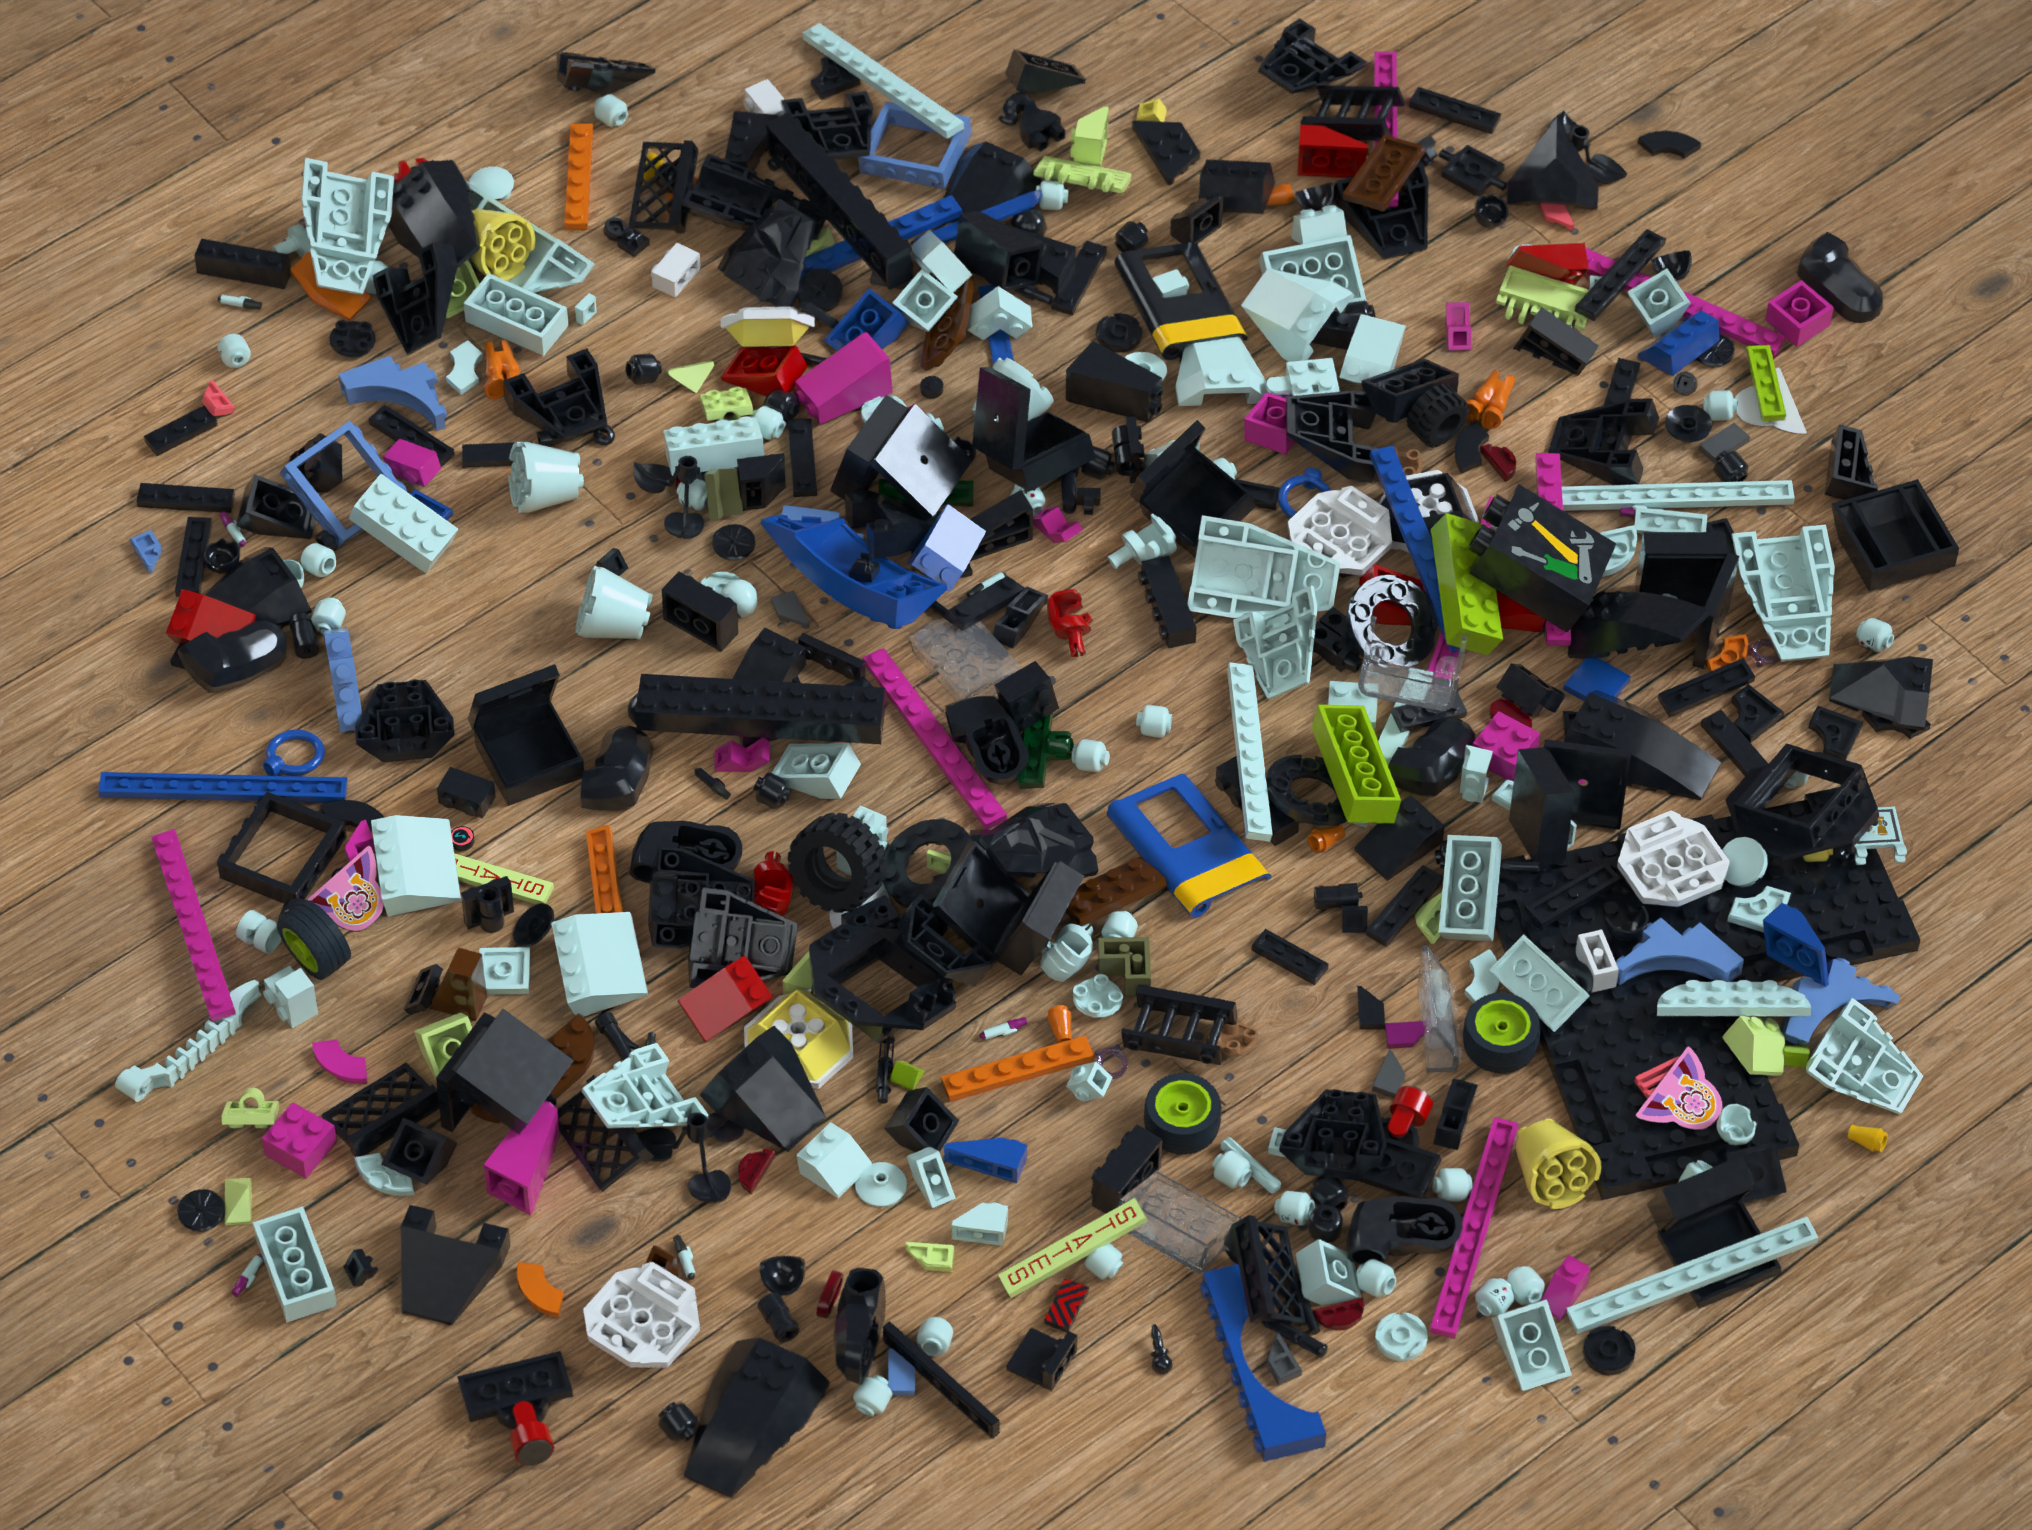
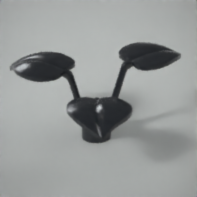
(1600, 166)
(656, 477)
(705, 1187)

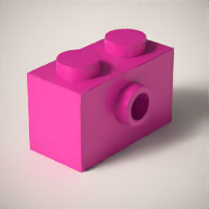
(412, 462)

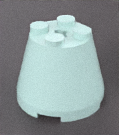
(1039, 397)
(542, 476)
(612, 607)

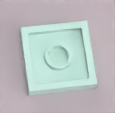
(506, 970)

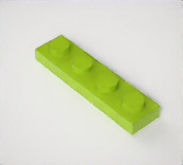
(1766, 383)

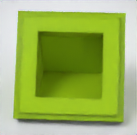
(1796, 1055)
(906, 1075)

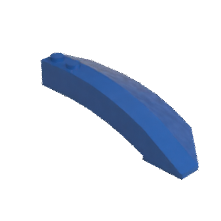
(827, 554)

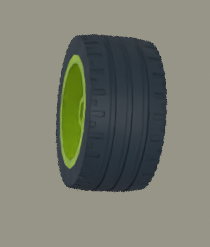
(314, 939)
(1501, 1032)
(1183, 1112)

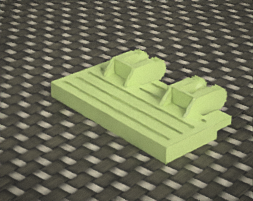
(1083, 175)
(1535, 290)

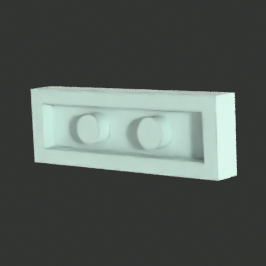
(1668, 521)

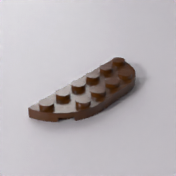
(949, 329)
(575, 1041)

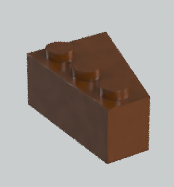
(462, 986)

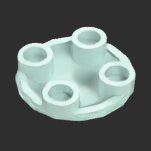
(494, 182)
(1097, 997)

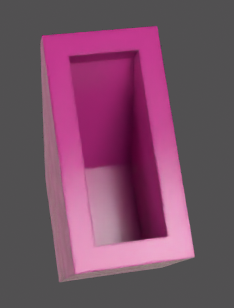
(1566, 1286)

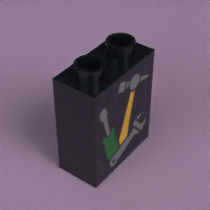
(1540, 556)

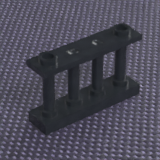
(1365, 96)
(1183, 1004)

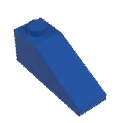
(993, 1157)

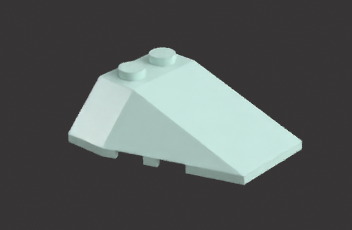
(1293, 310)
(1218, 369)
(1280, 643)
(1863, 1061)
(640, 1093)

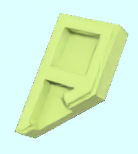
(932, 1256)

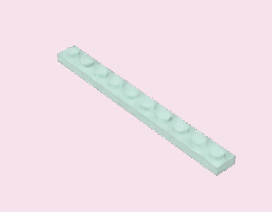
(883, 81)
(1678, 495)
(1249, 752)
(1692, 1275)

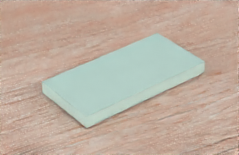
(1540, 982)

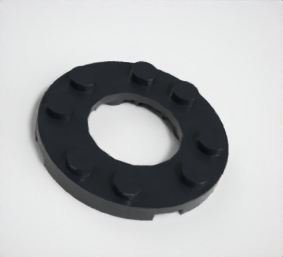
(1413, 602)
(1294, 767)
(906, 843)

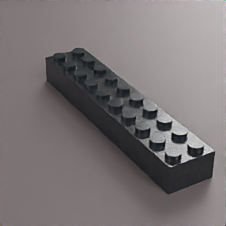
(839, 200)
(760, 709)

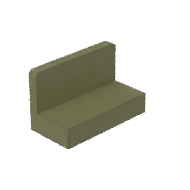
(723, 492)

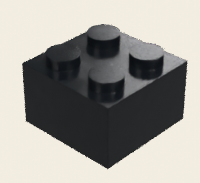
(1027, 695)

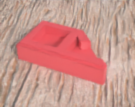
(1556, 213)
(216, 401)

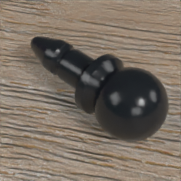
(1161, 1361)

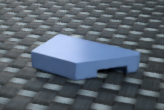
(147, 549)
(900, 1375)

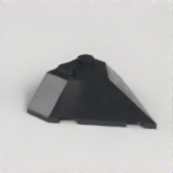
(1553, 174)

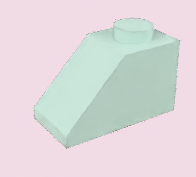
(931, 1176)
(982, 1224)

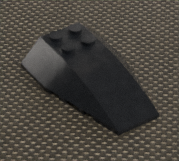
(737, 197)
(434, 208)
(1632, 620)
(1658, 753)
(751, 1412)

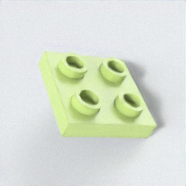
(718, 403)
(238, 1113)

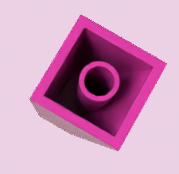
(845, 380)
(522, 1161)

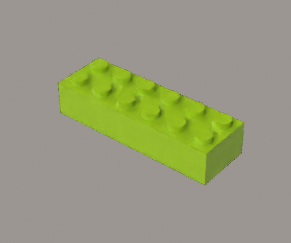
(1466, 601)
(1356, 764)

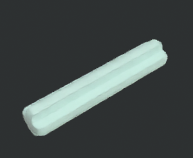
(1259, 1172)

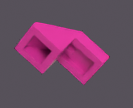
(1458, 326)
(1054, 526)
(736, 758)
(359, 841)

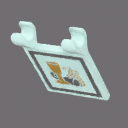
(1884, 835)

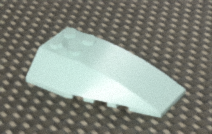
(344, 224)
(1255, 571)
(1790, 589)

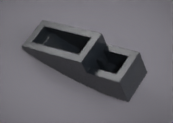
(1019, 617)
(1455, 1114)

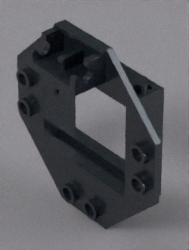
(1834, 827)
(855, 947)

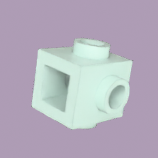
(1089, 1081)

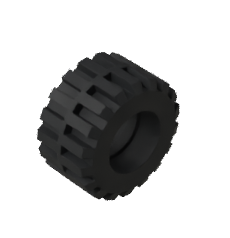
(1437, 415)

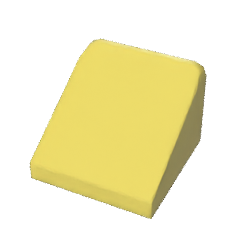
(1152, 111)

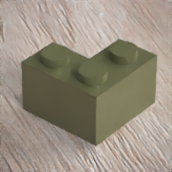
(1126, 957)

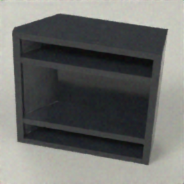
(1894, 535)

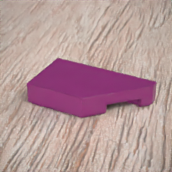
(1403, 1034)

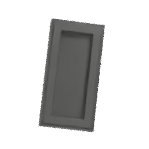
(1726, 440)

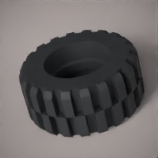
(815, 876)

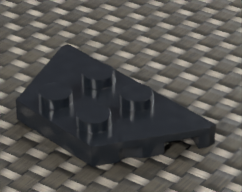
(1167, 146)

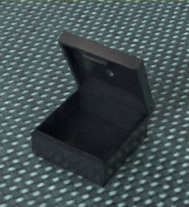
(893, 446)
(1023, 449)
(1185, 486)
(1693, 570)
(524, 737)
(1549, 794)
(1010, 918)
(501, 1070)
(1708, 1216)

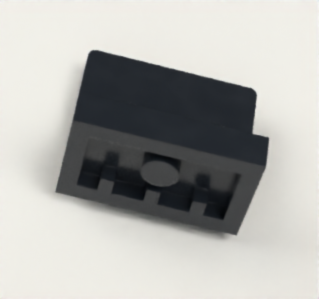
(1043, 1357)

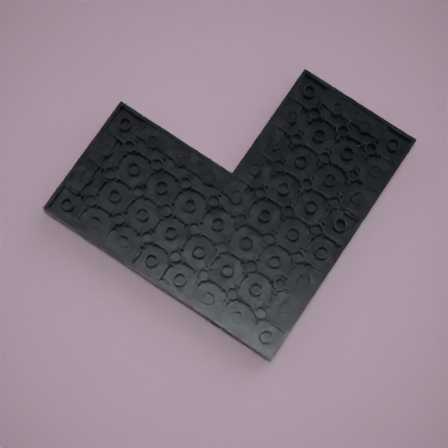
(1618, 1028)

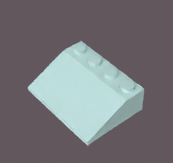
(1324, 260)
(415, 863)
(599, 961)

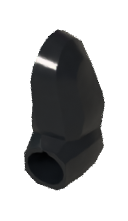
(1840, 280)
(234, 656)
(989, 737)
(1433, 759)
(618, 771)
(710, 842)
(1401, 1228)
(859, 1323)

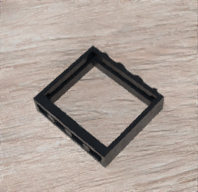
(313, 869)

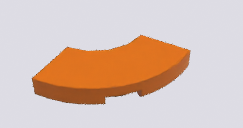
(1733, 649)
(537, 1289)

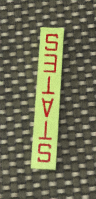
(523, 886)
(1072, 1248)

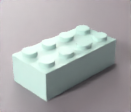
(516, 314)
(715, 443)
(403, 523)
(1470, 888)
(294, 1264)

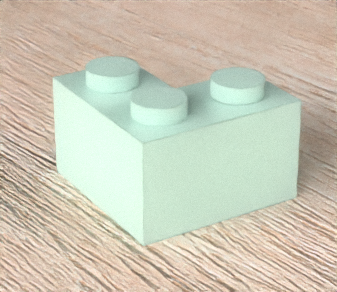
(999, 311)
(292, 995)

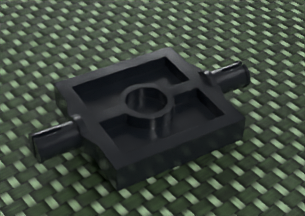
(1472, 170)

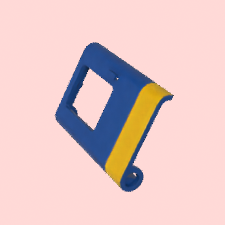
(1197, 869)

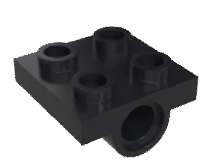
(1128, 449)
(488, 905)

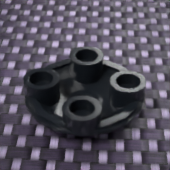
(352, 338)

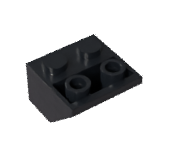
(324, 468)
(761, 480)

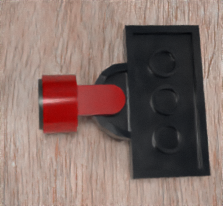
(1404, 1165)
(519, 1400)

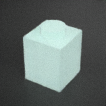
(1171, 284)

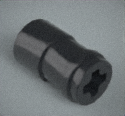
(303, 638)
(1336, 896)
(778, 1317)

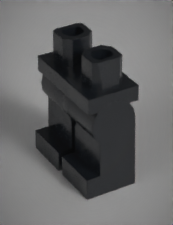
(1334, 642)

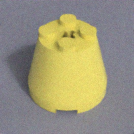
(503, 242)
(1556, 1164)

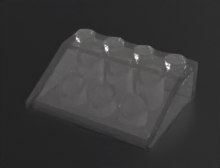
(962, 661)
(1438, 1015)
(1180, 1222)

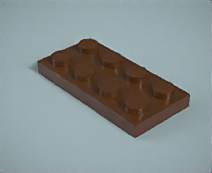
(1384, 173)
(1114, 890)

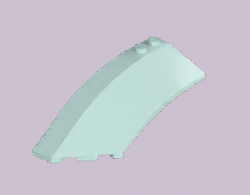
(551, 262)

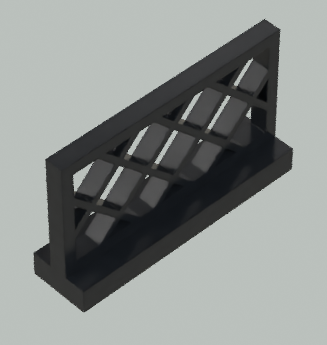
(682, 182)
(385, 1127)
(628, 1135)
(1256, 1275)

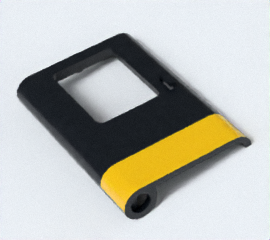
(1179, 318)

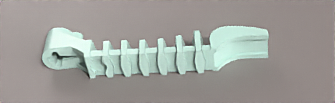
(139, 1082)

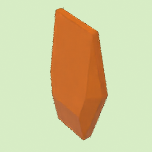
(338, 302)

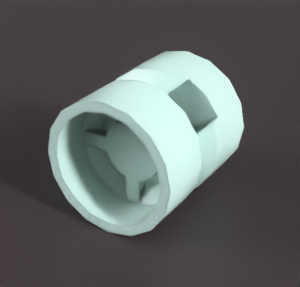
(258, 931)

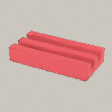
(1653, 1077)

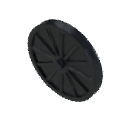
(1719, 353)
(733, 542)
(201, 1210)

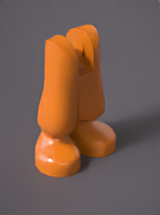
(498, 365)
(1491, 400)

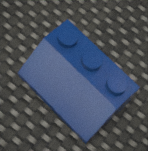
(1682, 343)

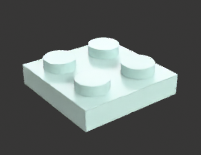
(1349, 694)

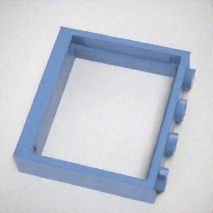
(909, 171)
(310, 497)

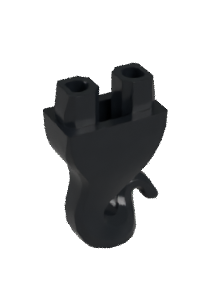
(1035, 124)

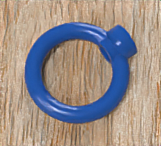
(1310, 479)
(275, 765)

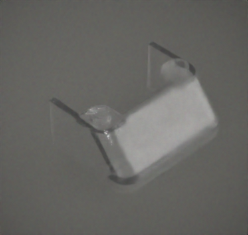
(1409, 684)

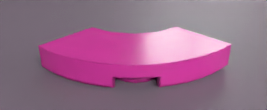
(338, 1063)

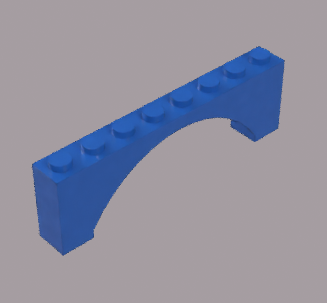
(1277, 1426)

